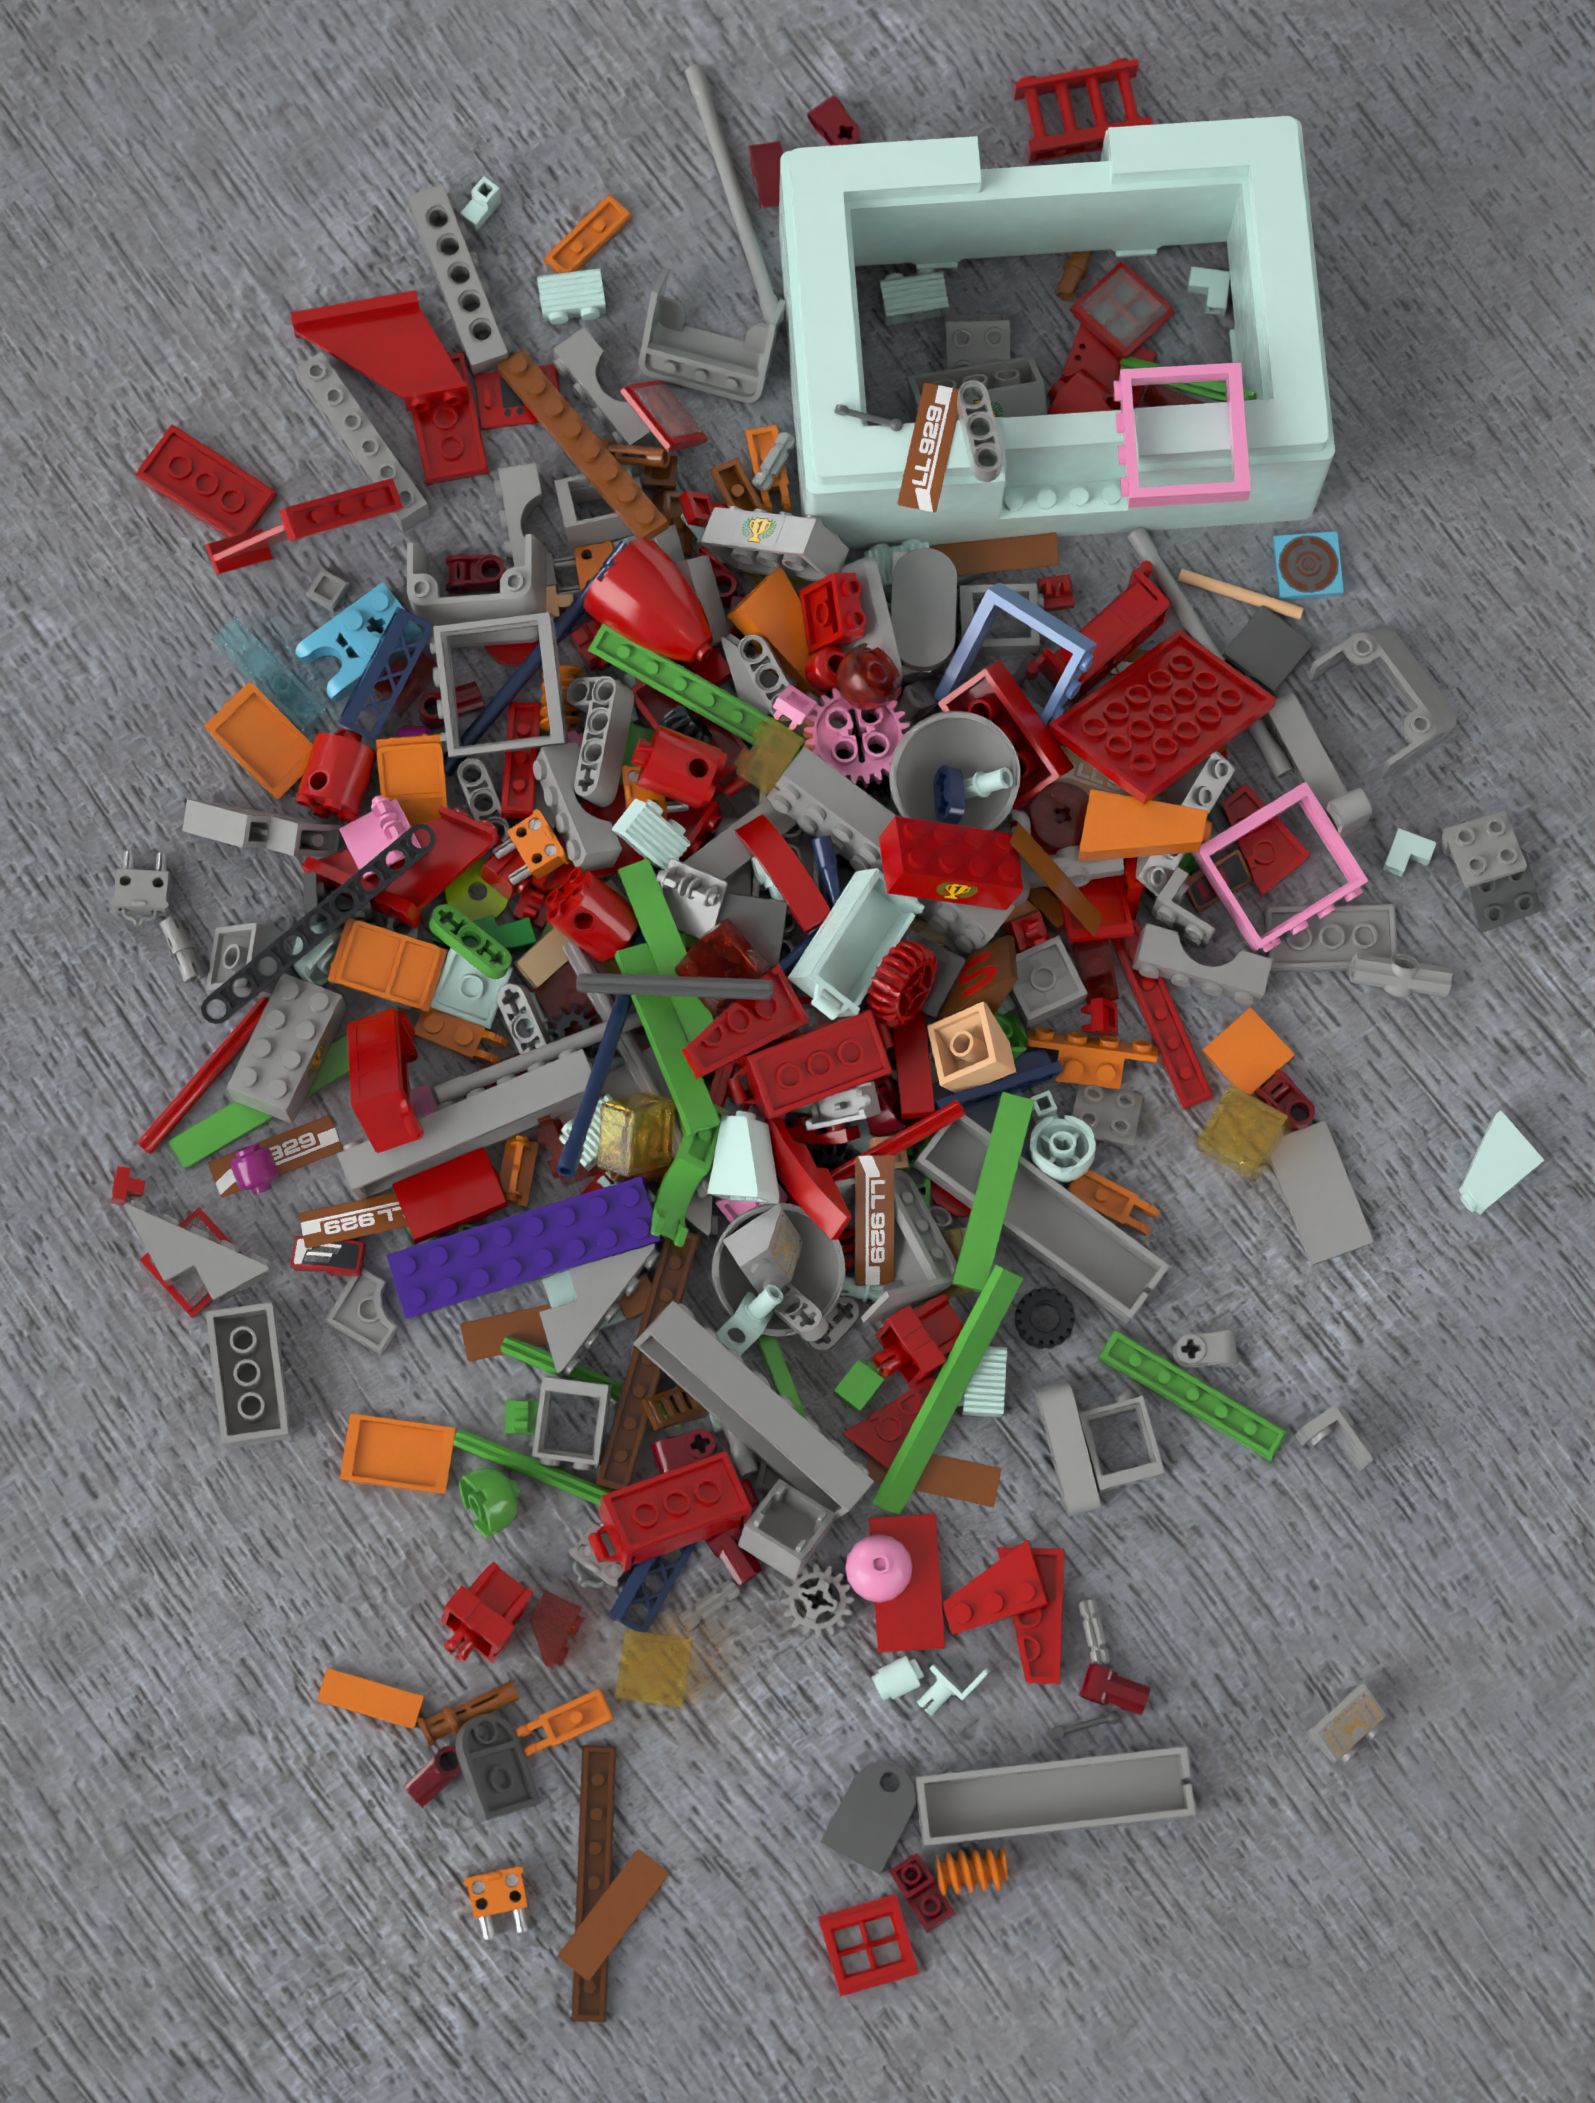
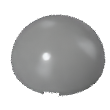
(960, 742)
(816, 1275)

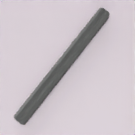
(675, 986)

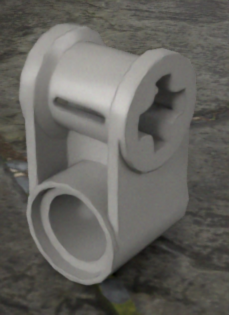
(917, 703)
(1212, 1350)

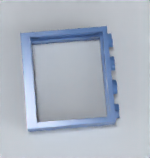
(1004, 598)

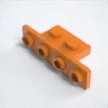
(1091, 1059)

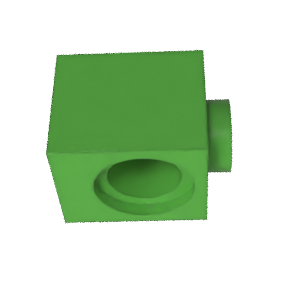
(859, 1385)

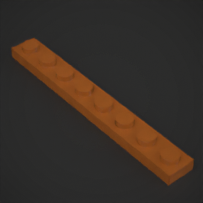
(582, 446)

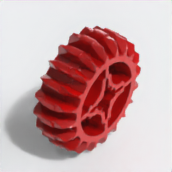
(902, 983)

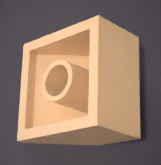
(970, 1049)

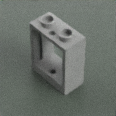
(593, 530)
(1000, 646)
(578, 1387)
(1128, 1477)

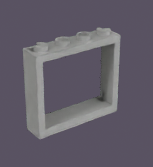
(552, 678)

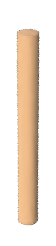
(1240, 594)

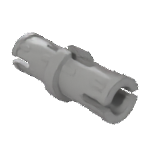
(181, 949)

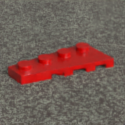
(746, 1027)
(1041, 1629)

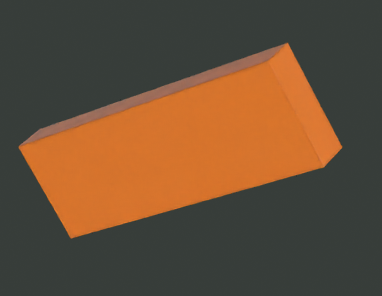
(588, 236)
(370, 1698)

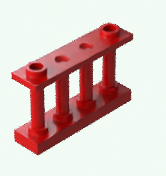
(1074, 140)

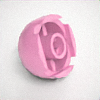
(878, 1568)

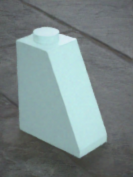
(744, 1161)
(1498, 1165)

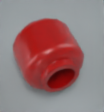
(822, 668)

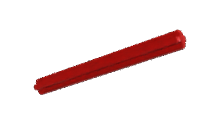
(202, 1079)
(903, 1139)

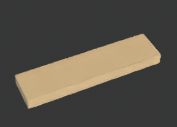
(548, 953)

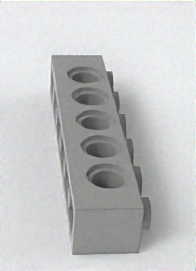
(425, 209)
(359, 436)

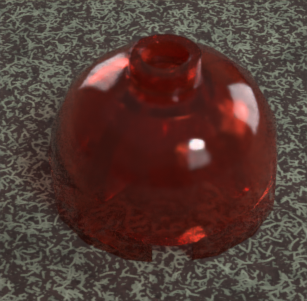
(867, 678)

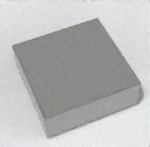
(327, 589)

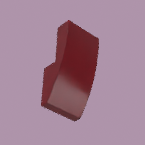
(766, 168)
(922, 1892)

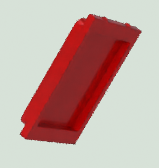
(1110, 900)

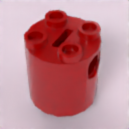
(1080, 394)
(667, 764)
(336, 775)
(591, 915)

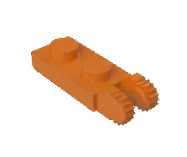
(759, 443)
(457, 1035)
(1112, 1201)
(568, 1721)

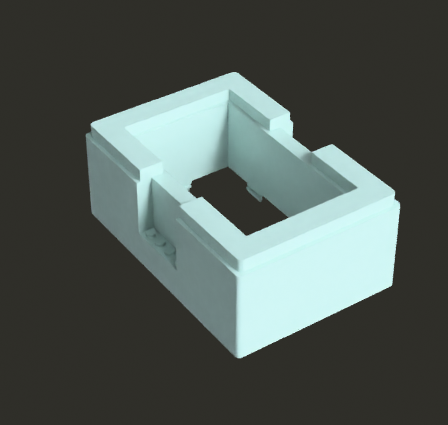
(1058, 471)

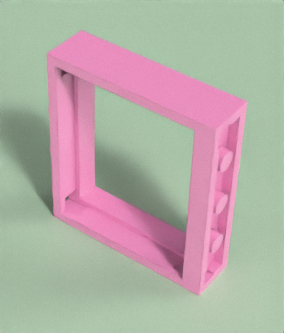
(1183, 494)
(1305, 797)

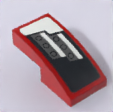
(335, 1258)

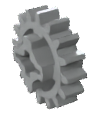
(837, 1609)

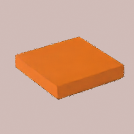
(1248, 1052)

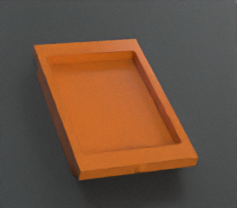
(261, 740)
(413, 774)
(387, 964)
(397, 1454)

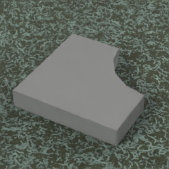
(362, 1314)

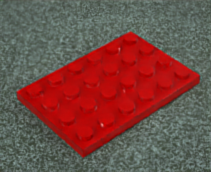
(1161, 716)

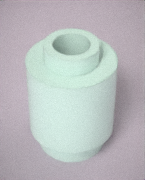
(898, 1678)

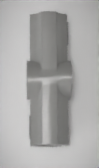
(1079, 872)
(1400, 975)

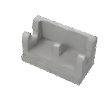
(844, 1107)

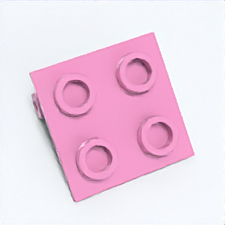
(376, 831)

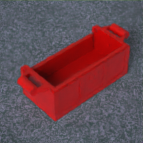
(1116, 630)
(653, 707)
(814, 1064)
(380, 1078)
(673, 1511)

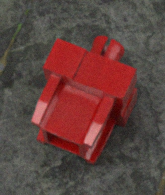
(918, 1340)
(485, 1614)

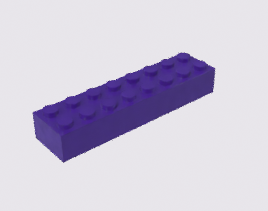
(523, 1247)

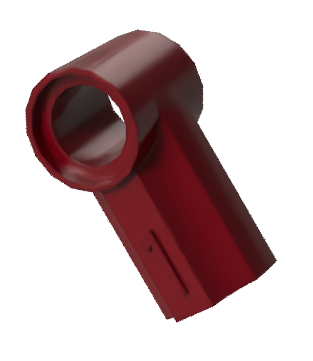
(467, 699)
(738, 1561)
(1106, 1687)
(431, 1778)

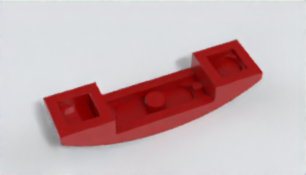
(785, 872)

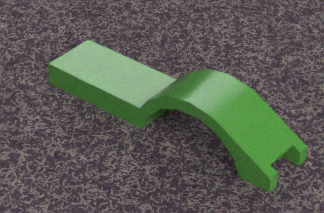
(681, 1180)

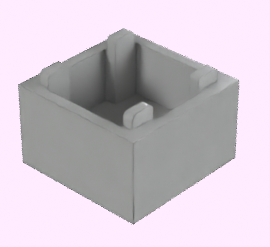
(1046, 983)
(786, 1529)

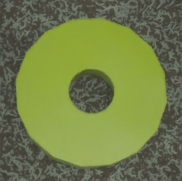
(458, 895)

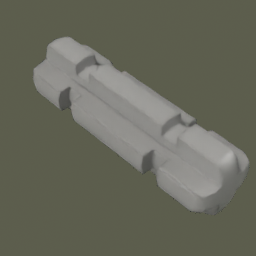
(774, 461)
(709, 1604)
(1094, 1632)

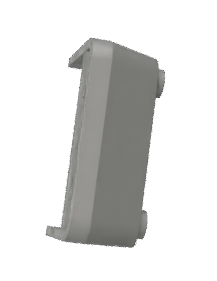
(705, 358)
(520, 594)
(873, 603)
(1430, 713)
(920, 1253)

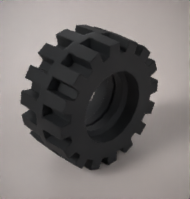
(1044, 1297)

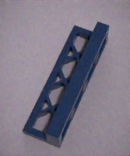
(374, 668)
(1031, 1071)
(636, 1582)

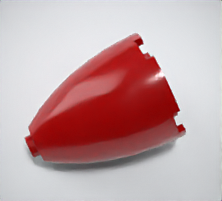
(651, 603)

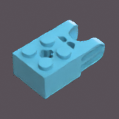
(352, 640)

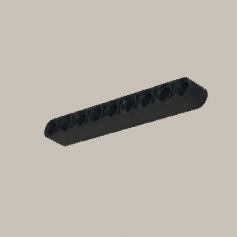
(303, 930)

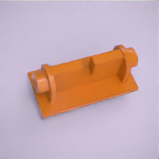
(518, 1169)

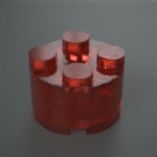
(1043, 815)

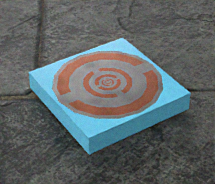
(1308, 565)

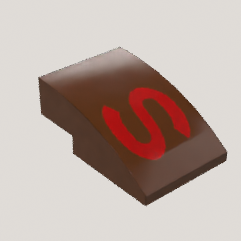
(986, 978)

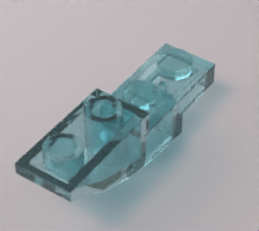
(268, 674)

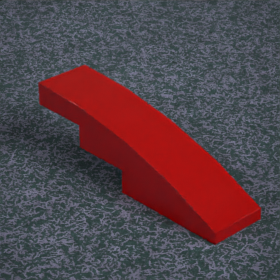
(808, 1185)

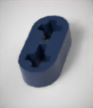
(949, 795)

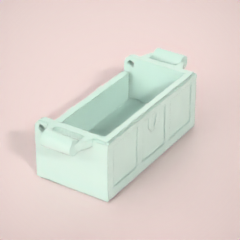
(852, 944)

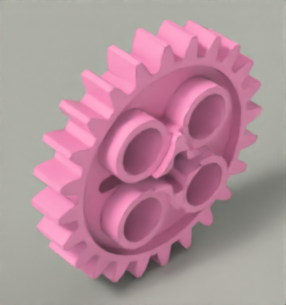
(828, 740)

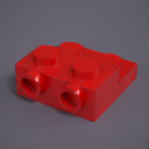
(832, 611)

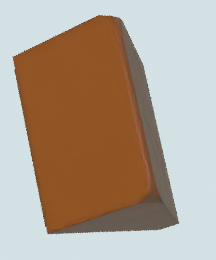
(635, 1304)

